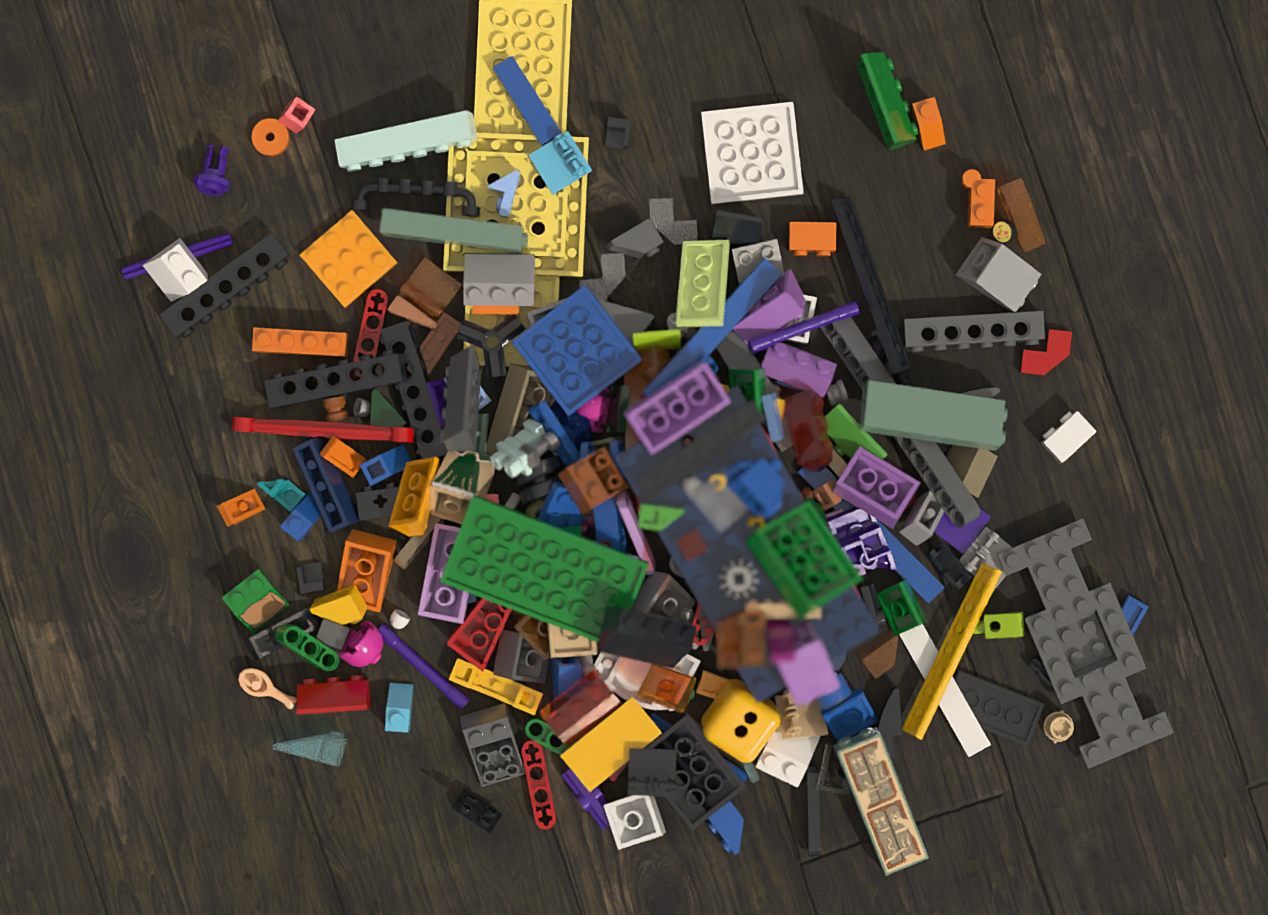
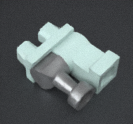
(523, 450)

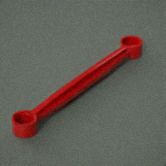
(322, 429)

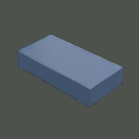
(773, 417)

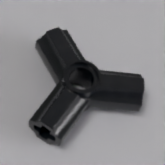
(477, 336)

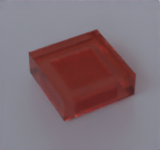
(692, 545)

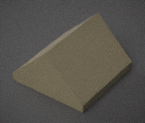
(971, 466)

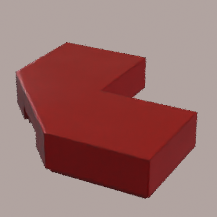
(1056, 350)

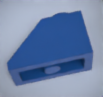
(302, 518)

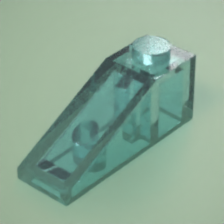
(322, 747)

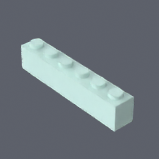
(406, 140)

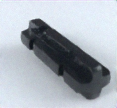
(1036, 665)

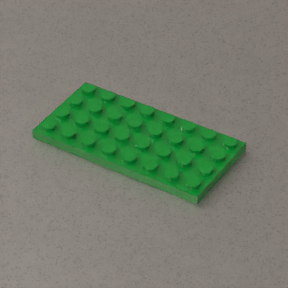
(541, 569)

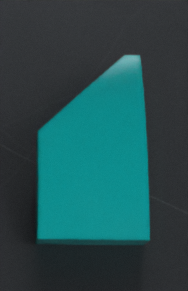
(284, 492)

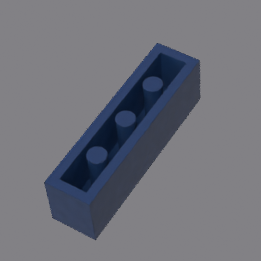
(326, 485)

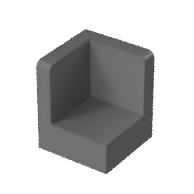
(333, 633)

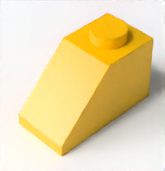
(341, 606)

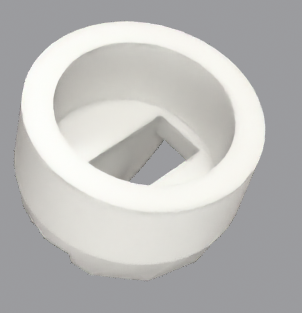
(399, 619)

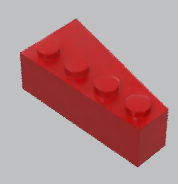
(479, 632)

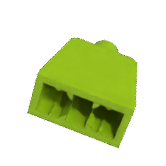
(1011, 625)

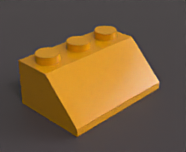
(414, 497)

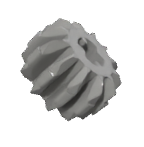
(747, 577)

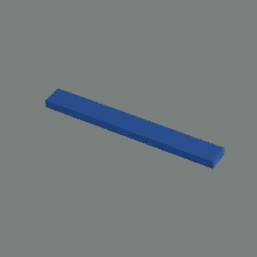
(708, 337)
(907, 565)

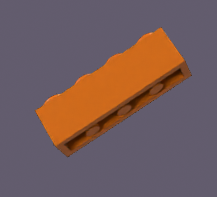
(300, 342)

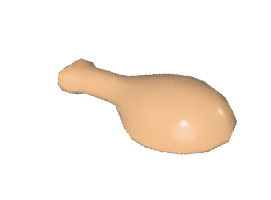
(259, 684)

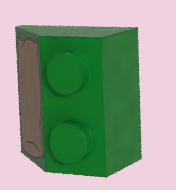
(256, 600)

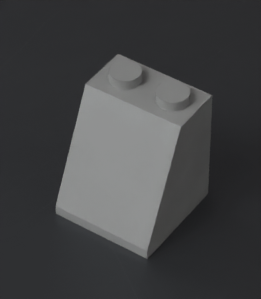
(999, 274)

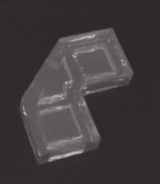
(662, 218)
(613, 273)

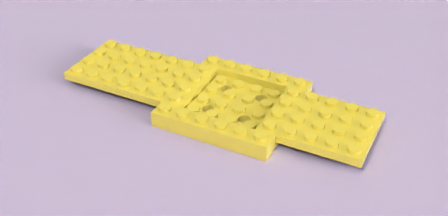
(539, 41)

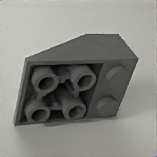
(492, 745)

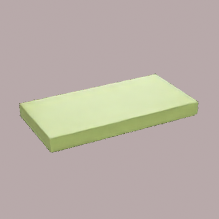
(702, 283)

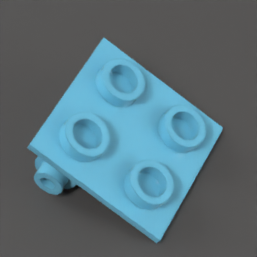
(560, 162)

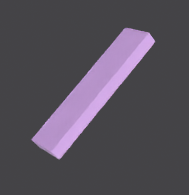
(637, 534)

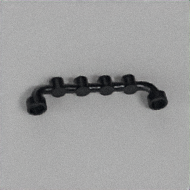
(407, 188)

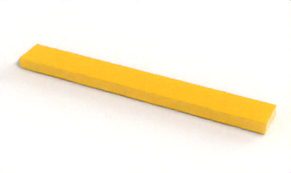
(951, 650)

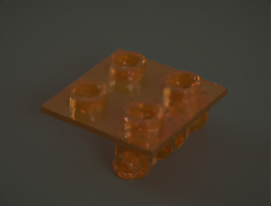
(430, 289)

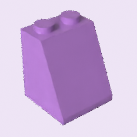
(811, 672)

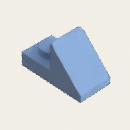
(507, 186)

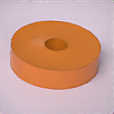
(260, 133)

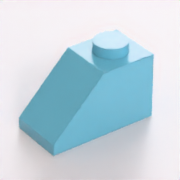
(399, 707)

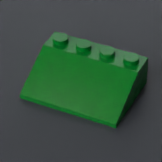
(886, 100)
(803, 560)

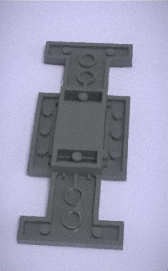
(1076, 646)

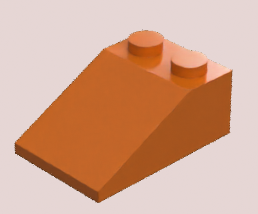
(368, 565)

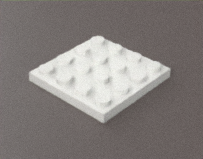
(752, 153)

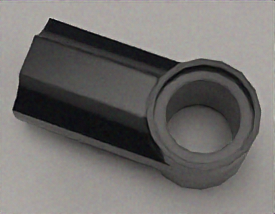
(870, 599)

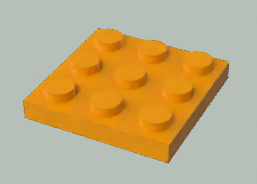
(348, 258)

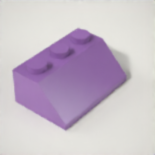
(774, 309)
(798, 368)
(876, 487)

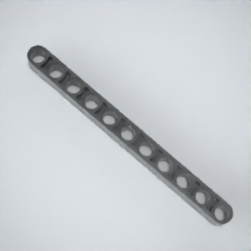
(923, 454)

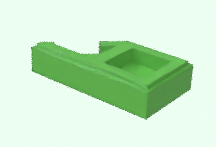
(657, 516)

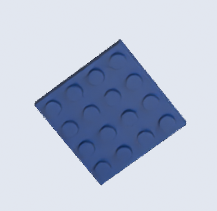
(577, 350)

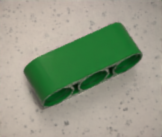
(316, 651)
(544, 737)

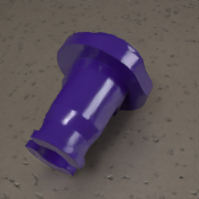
(212, 181)

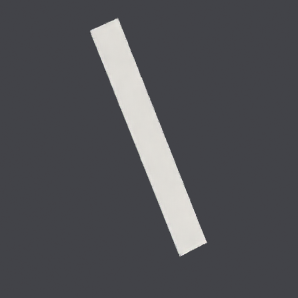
(952, 702)

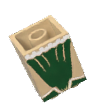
(457, 481)

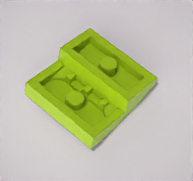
(667, 339)

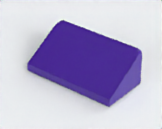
(436, 392)

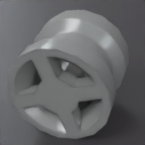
(836, 393)

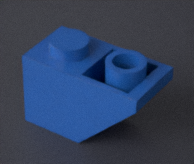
(385, 465)
(729, 825)

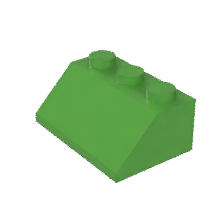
(846, 435)

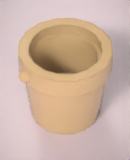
(1058, 726)

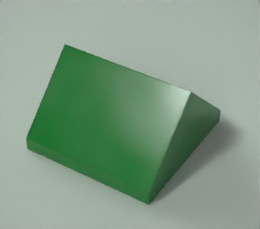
(750, 383)
(901, 607)

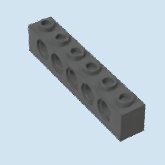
(1031, 320)

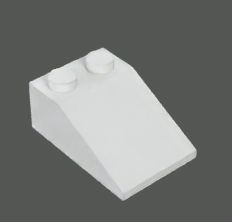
(787, 757)

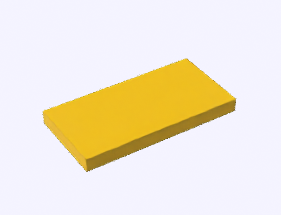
(609, 744)

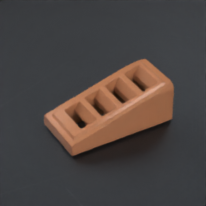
(404, 309)

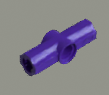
(590, 801)

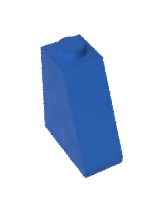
(565, 673)

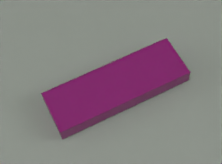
(781, 640)

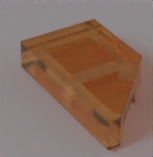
(882, 658)

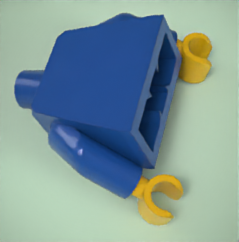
(756, 486)

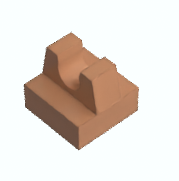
(826, 496)

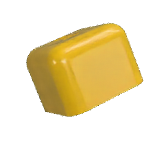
(728, 712)

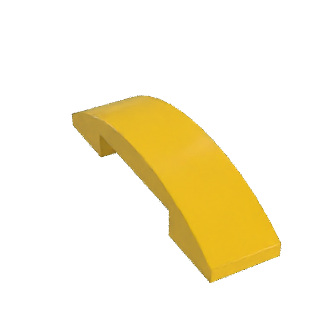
(496, 686)

